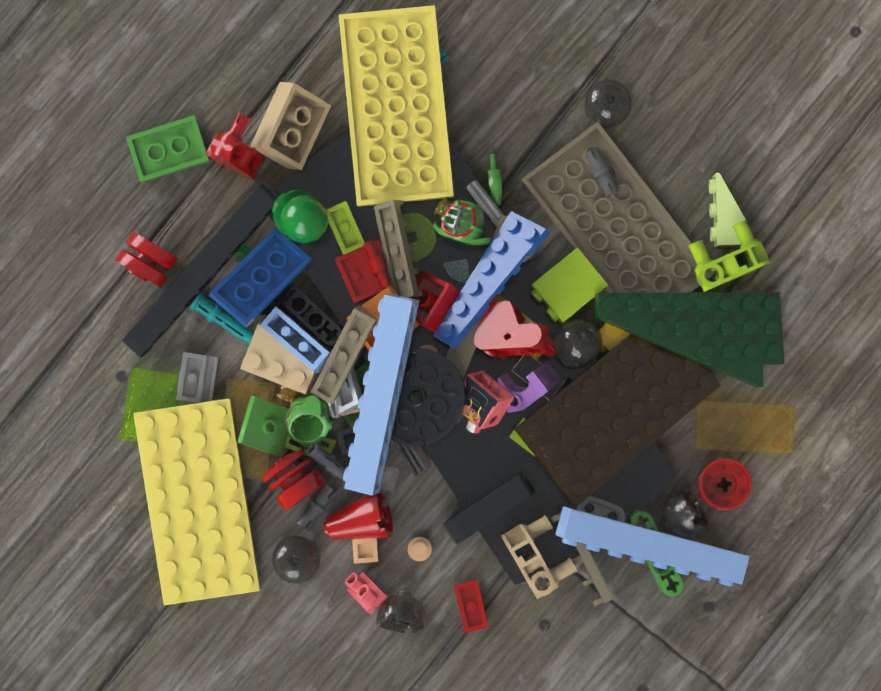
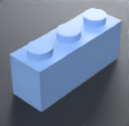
(296, 339)

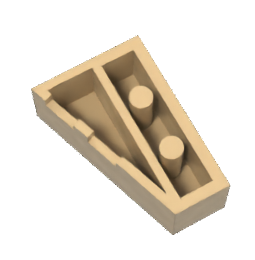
(274, 362)

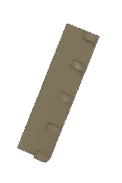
(396, 248)
(344, 354)
(595, 575)

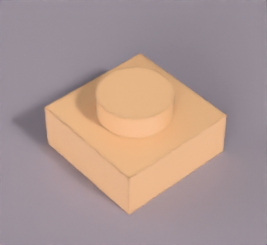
(365, 550)

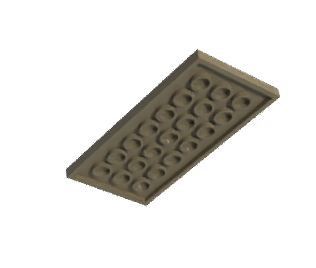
(621, 235)

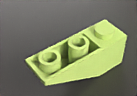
(725, 214)

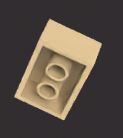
(290, 126)

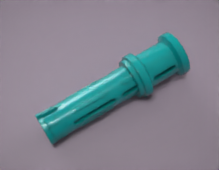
(214, 313)

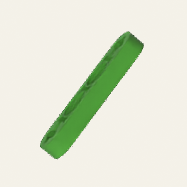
(662, 582)

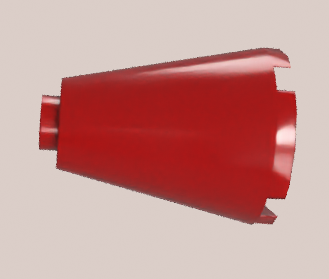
(361, 520)

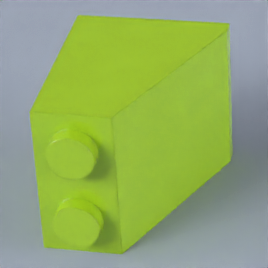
(568, 286)

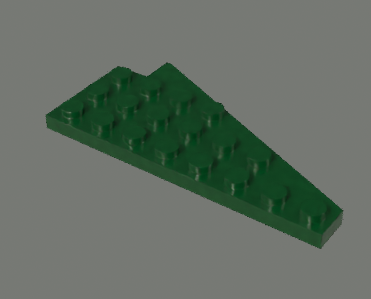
(716, 329)

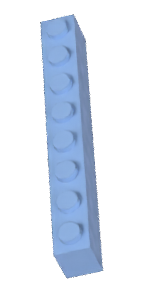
(381, 394)
(651, 545)

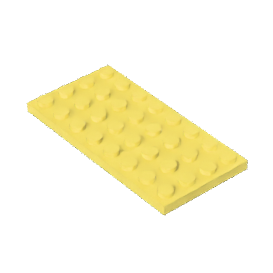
(396, 105)
(197, 501)

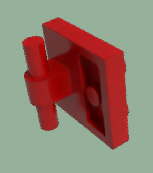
(364, 271)

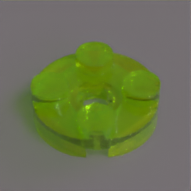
(425, 235)

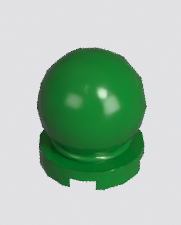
(300, 216)

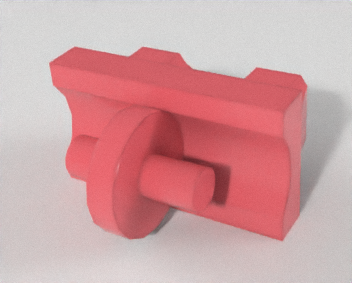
(365, 591)

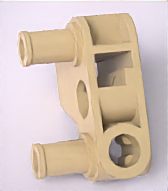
(534, 565)

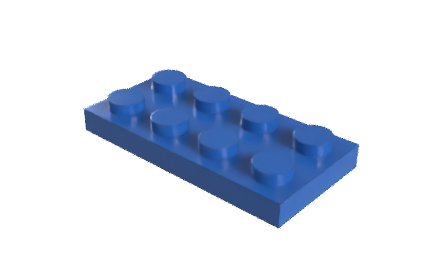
(260, 277)

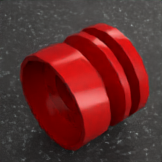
(732, 472)
(293, 479)

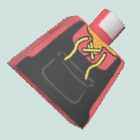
(484, 401)

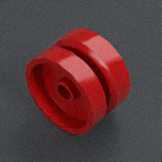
(145, 261)

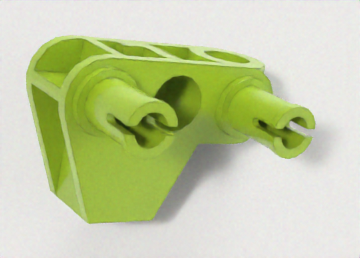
(726, 267)

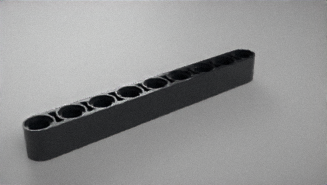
(201, 270)

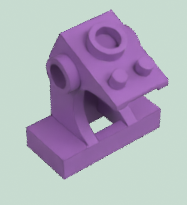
(540, 381)

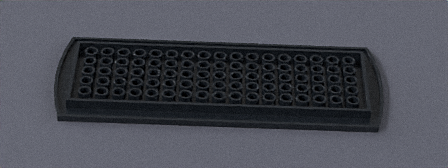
(467, 460)

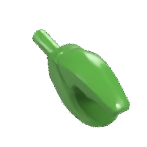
(494, 181)

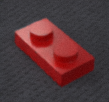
(470, 606)

